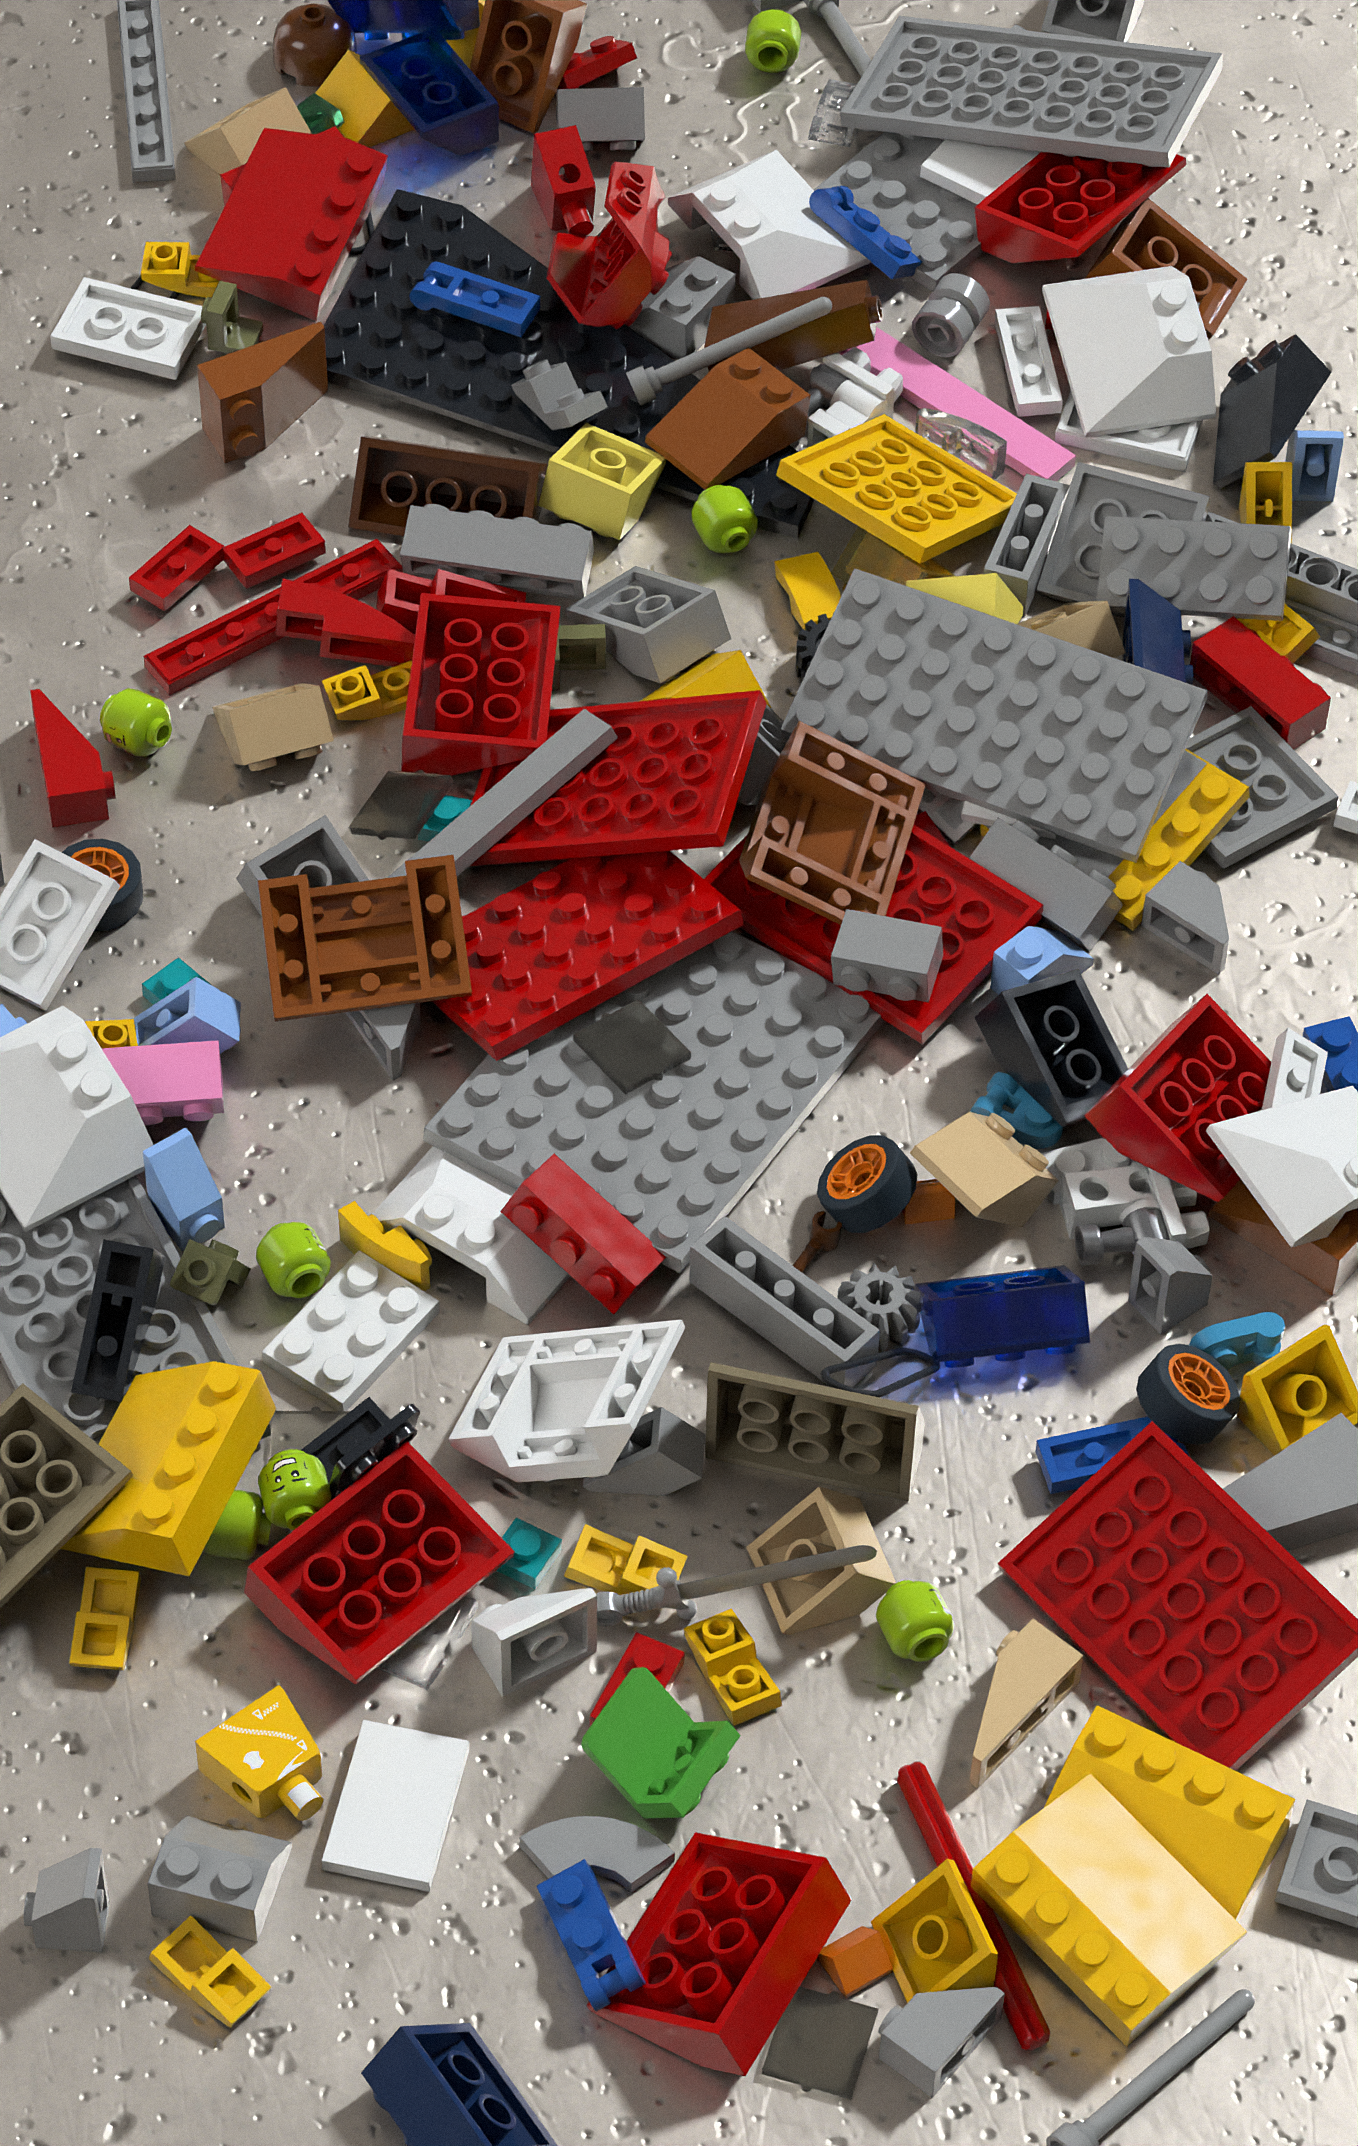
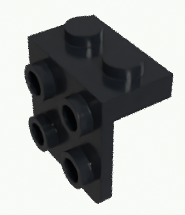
(361, 1442)

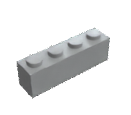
(498, 550)
(781, 1302)

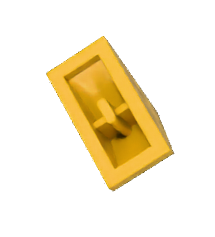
(1267, 494)

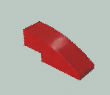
(401, 593)
(342, 624)

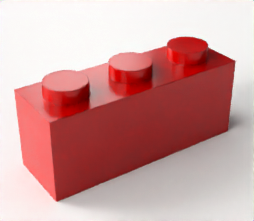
(1248, 673)
(583, 1233)

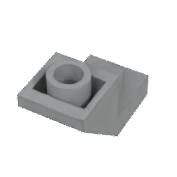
(555, 395)

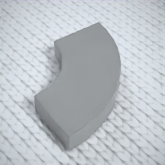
(607, 1844)

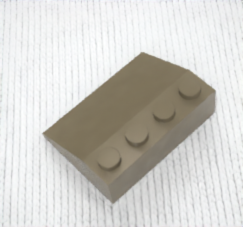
(812, 1431)
(48, 1485)

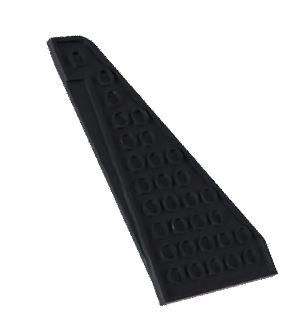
(467, 368)

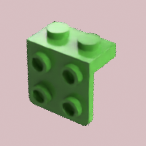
(655, 1748)

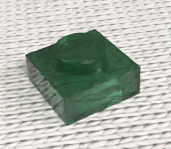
(319, 114)

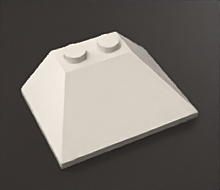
(769, 226)
(1133, 350)
(62, 1119)
(1298, 1161)
(460, 1215)
(564, 1400)

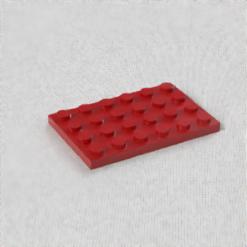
(654, 789)
(933, 889)
(580, 941)
(1185, 1601)

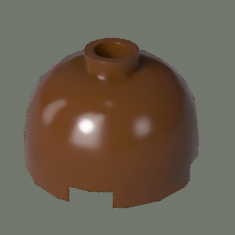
(311, 43)

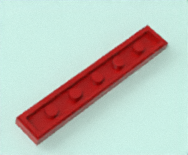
(254, 624)

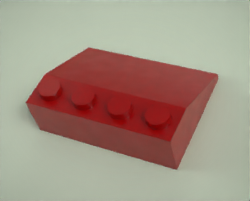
(1063, 205)
(294, 218)
(478, 683)
(1184, 1082)
(375, 1565)
(727, 1949)

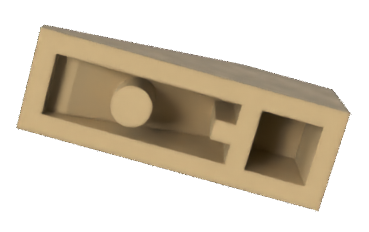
(1028, 1683)

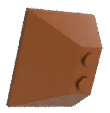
(831, 827)
(365, 941)

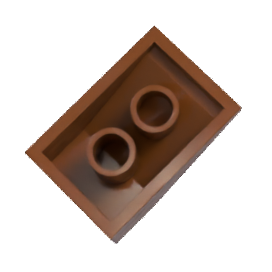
(525, 53)
(1156, 240)
(261, 390)
(732, 420)
(1322, 1262)

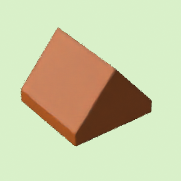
(929, 1203)
(856, 1960)

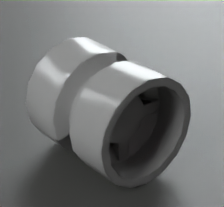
(950, 315)

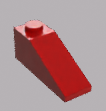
(70, 767)

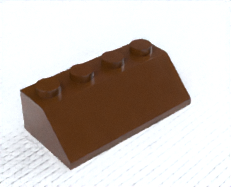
(406, 473)

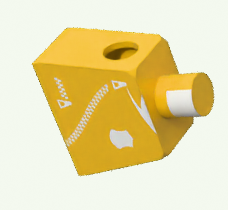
(264, 1758)

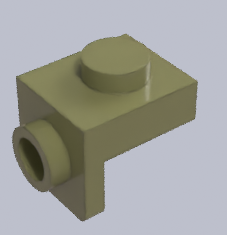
(225, 328)
(579, 649)
(206, 1270)

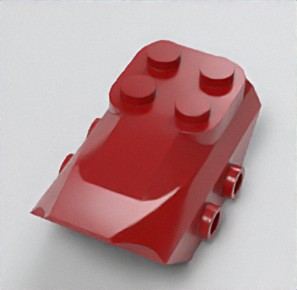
(613, 272)

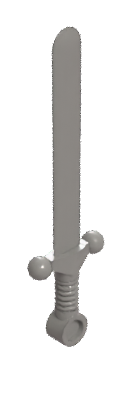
(678, 1596)

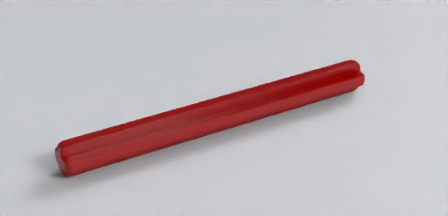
(945, 1844)

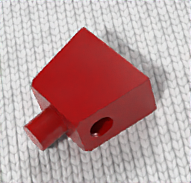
(569, 197)

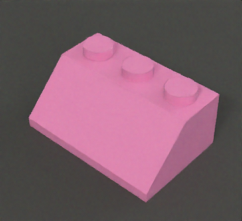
(172, 1079)

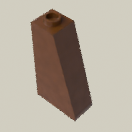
(846, 326)

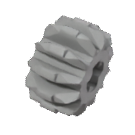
(885, 1302)

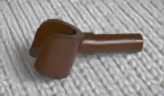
(819, 1240)

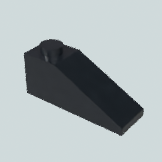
(117, 1319)

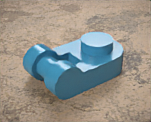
(1030, 1120)
(1242, 1339)

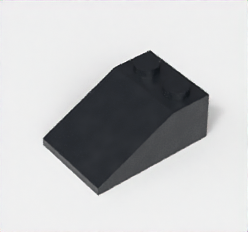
(1264, 405)
(1054, 1044)

